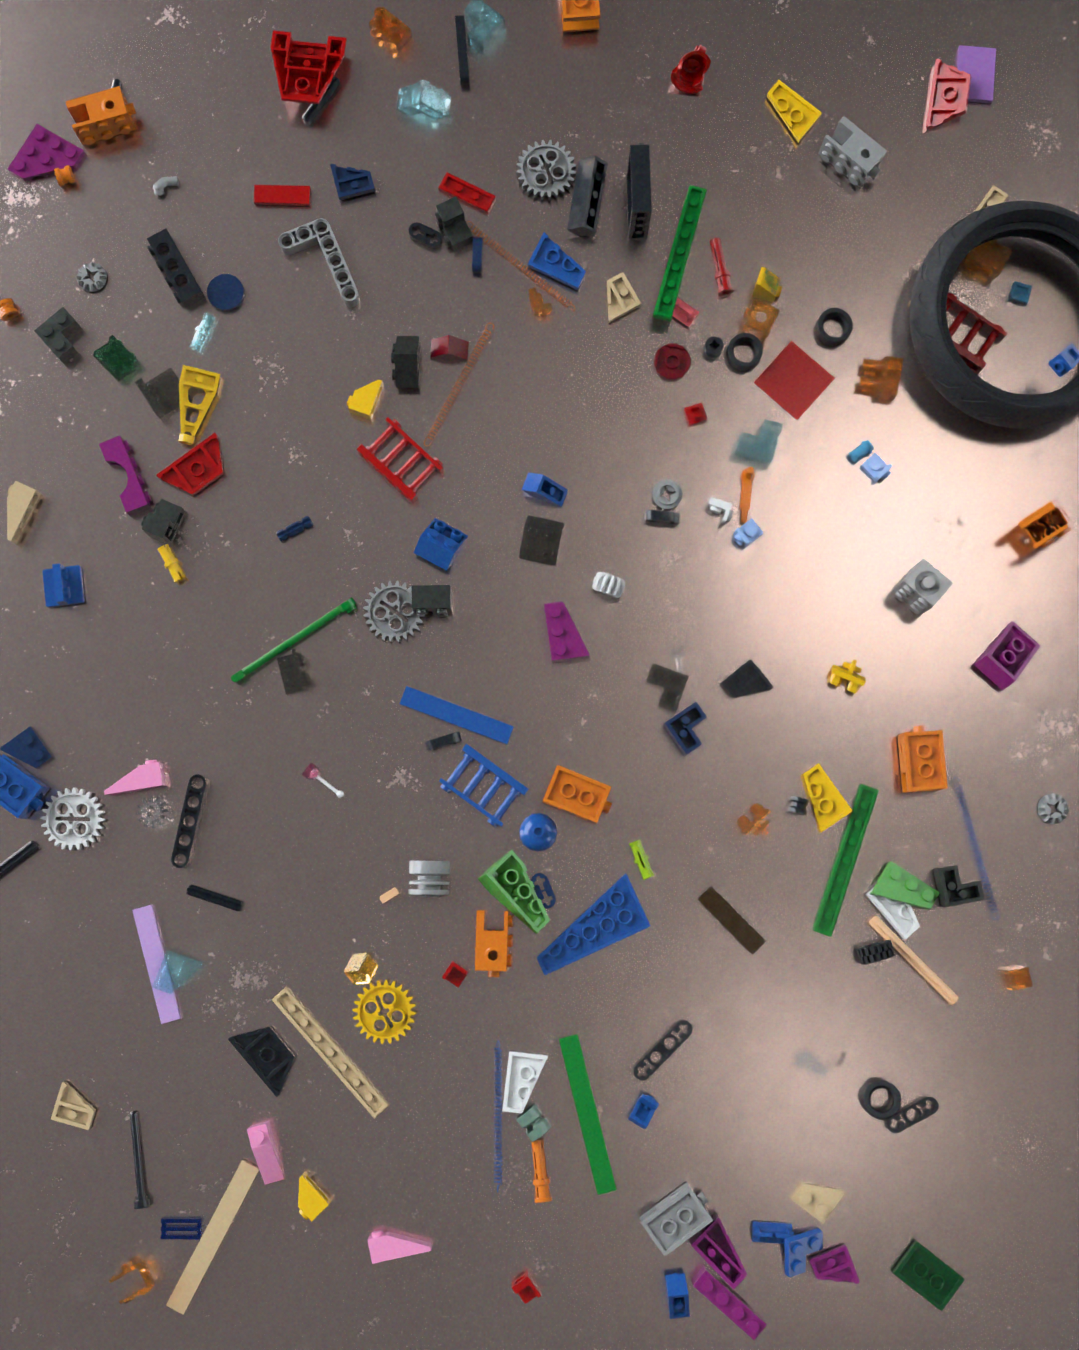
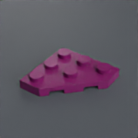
(43, 153)

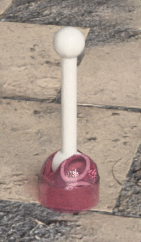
(311, 772)

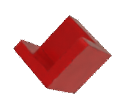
(455, 973)
(526, 1288)

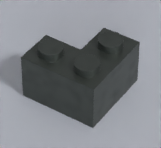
(452, 221)
(55, 334)
(406, 356)
(164, 521)
(432, 598)
(953, 891)

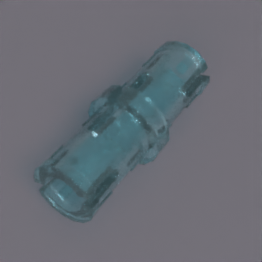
(202, 331)

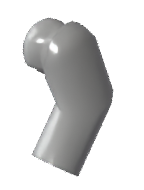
(164, 182)

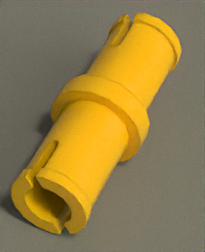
(171, 563)

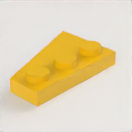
(793, 109)
(825, 798)

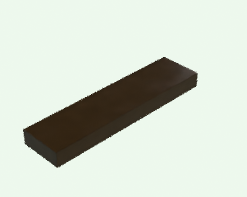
(731, 920)

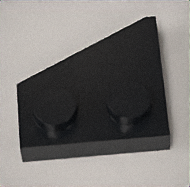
(746, 681)

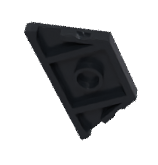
(266, 1056)

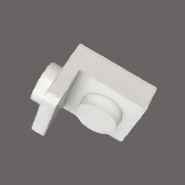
(718, 506)

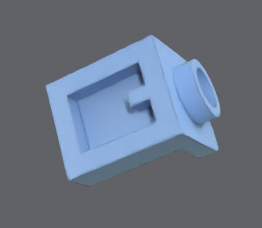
(876, 467)
(747, 533)

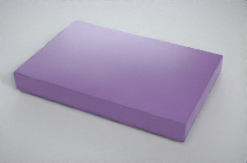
(980, 64)

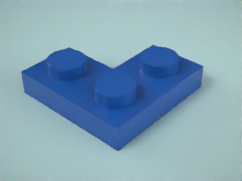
(798, 1247)

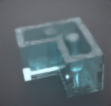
(487, 25)
(424, 99)
(760, 447)

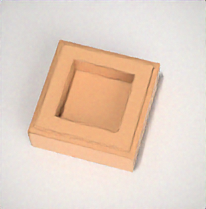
(389, 895)

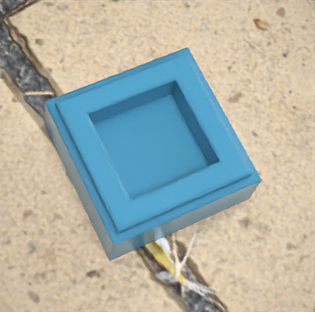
(1020, 293)

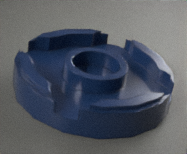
(225, 292)

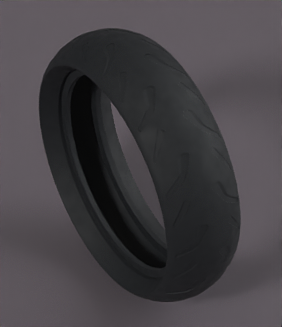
(929, 319)

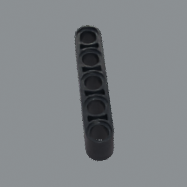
(183, 828)

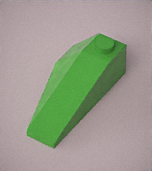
(513, 889)

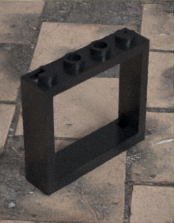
(638, 191)

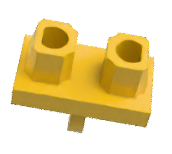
(855, 680)

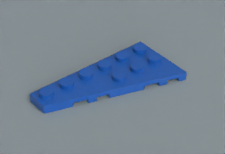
(605, 922)

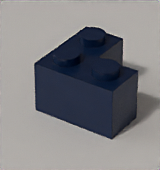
(681, 728)

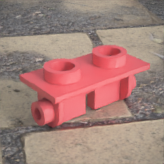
(684, 312)

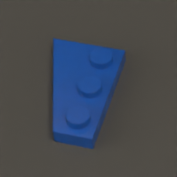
(555, 263)

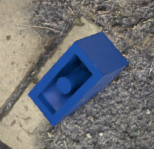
(544, 489)
(677, 1295)

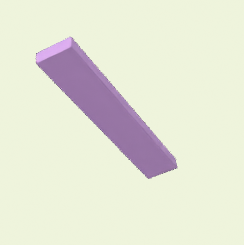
(154, 954)

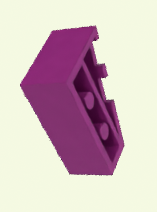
(563, 635)
(718, 1251)

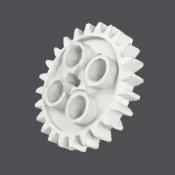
(72, 835)

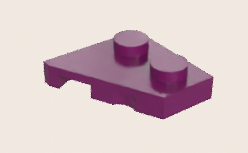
(834, 1265)

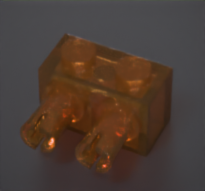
(389, 30)
(889, 376)

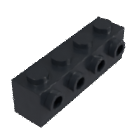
(587, 196)

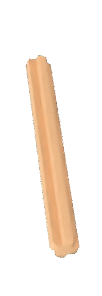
(902, 949)

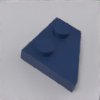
(351, 182)
(28, 748)

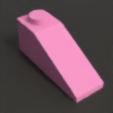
(141, 778)
(265, 1152)
(390, 1246)

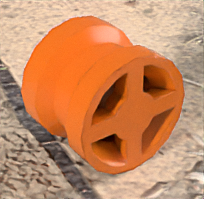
(64, 175)
(7, 309)

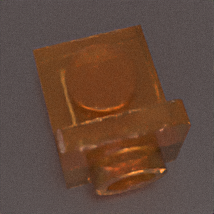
(537, 303)

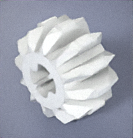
(608, 584)

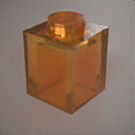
(1018, 978)

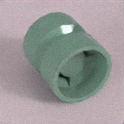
(533, 1122)

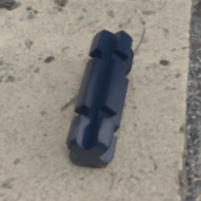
(294, 528)

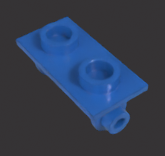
(771, 1232)

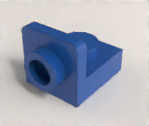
(1065, 360)

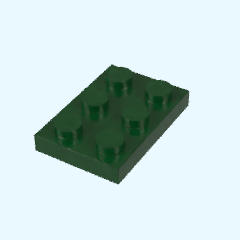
(928, 1275)

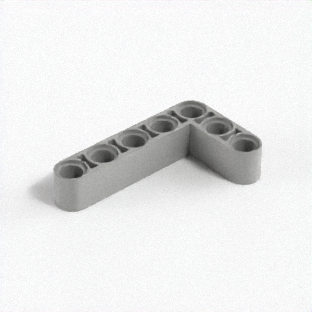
(330, 255)

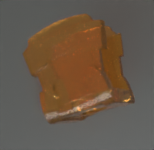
(988, 259)
(750, 315)
(145, 1273)

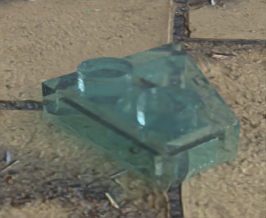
(174, 971)

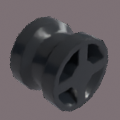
(713, 351)
(798, 805)

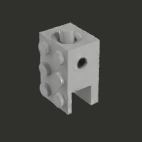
(857, 157)
(922, 587)
(676, 1218)

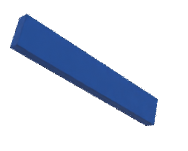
(456, 715)

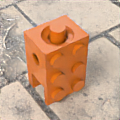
(580, 15)
(101, 115)
(1046, 524)
(922, 760)
(577, 794)
(493, 945)

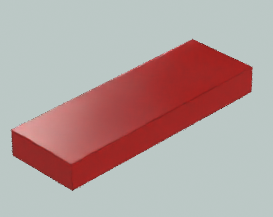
(467, 193)
(282, 195)

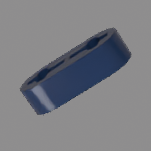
(477, 254)
(548, 889)

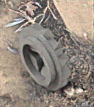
(87, 284)
(671, 486)
(1044, 810)

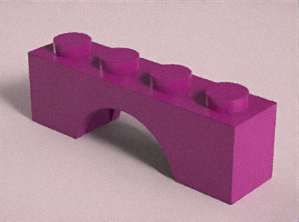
(134, 496)
(728, 1303)

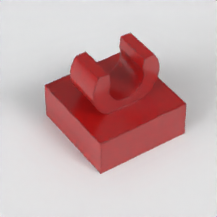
(695, 414)

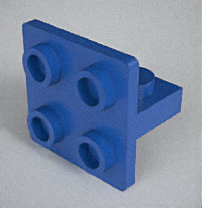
(63, 585)

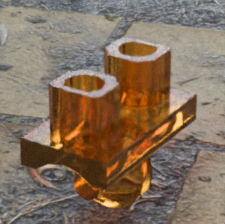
(747, 825)

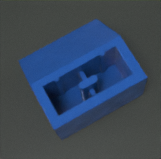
(440, 544)

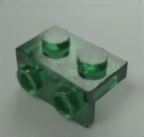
(116, 358)

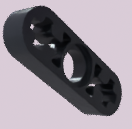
(921, 1102)

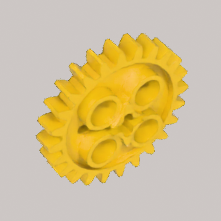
(368, 1019)

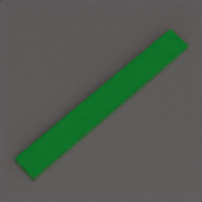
(679, 253)
(845, 860)
(587, 1114)

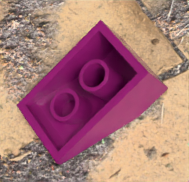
(1007, 656)

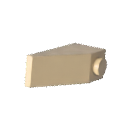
(20, 505)

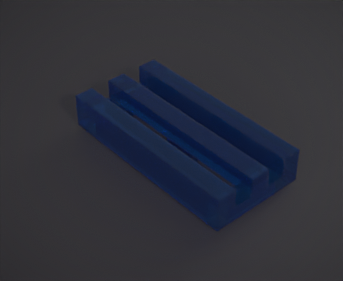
(164, 1228)

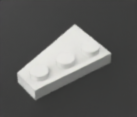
(897, 914)
(521, 1077)

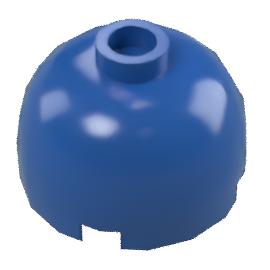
(538, 832)

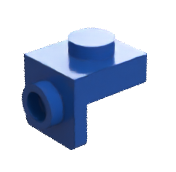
(643, 1110)

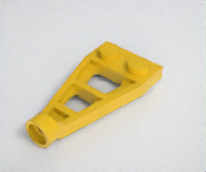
(200, 380)

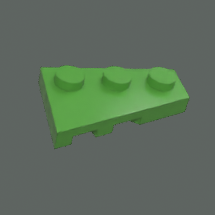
(904, 887)

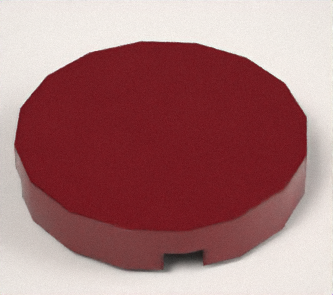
(672, 362)

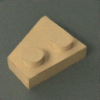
(620, 297)
(72, 1108)
(817, 1200)

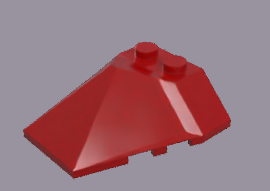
(305, 67)

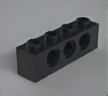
(162, 242)

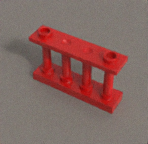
(973, 361)
(396, 478)

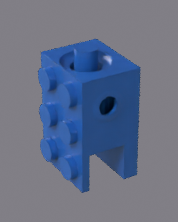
(19, 789)

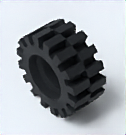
(875, 952)

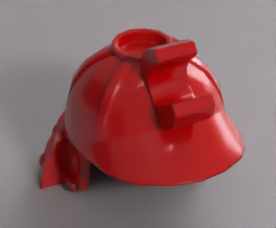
(691, 70)

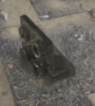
(161, 392)
(541, 540)
(293, 673)

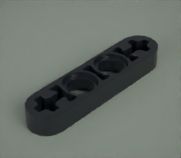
(462, 50)
(665, 1052)

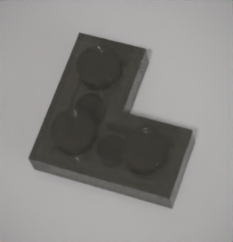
(673, 685)

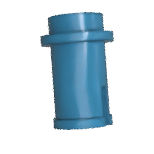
(858, 453)

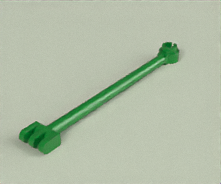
(348, 606)

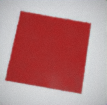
(794, 380)

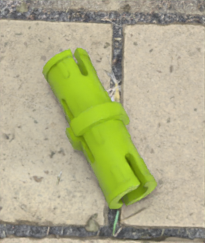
(645, 871)

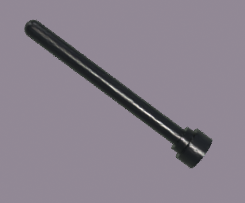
(141, 1200)

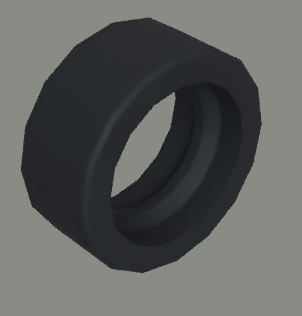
(839, 313)
(744, 337)
(885, 1085)

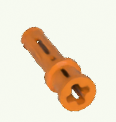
(541, 1181)

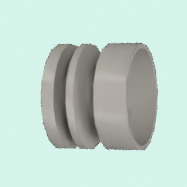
(429, 878)

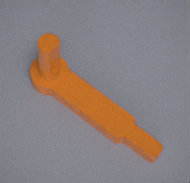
(747, 478)

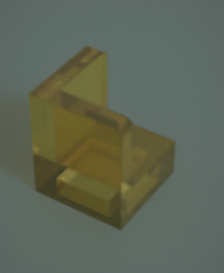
(360, 968)

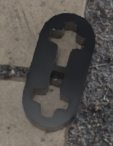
(423, 239)
(662, 517)
(443, 741)

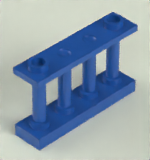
(500, 779)

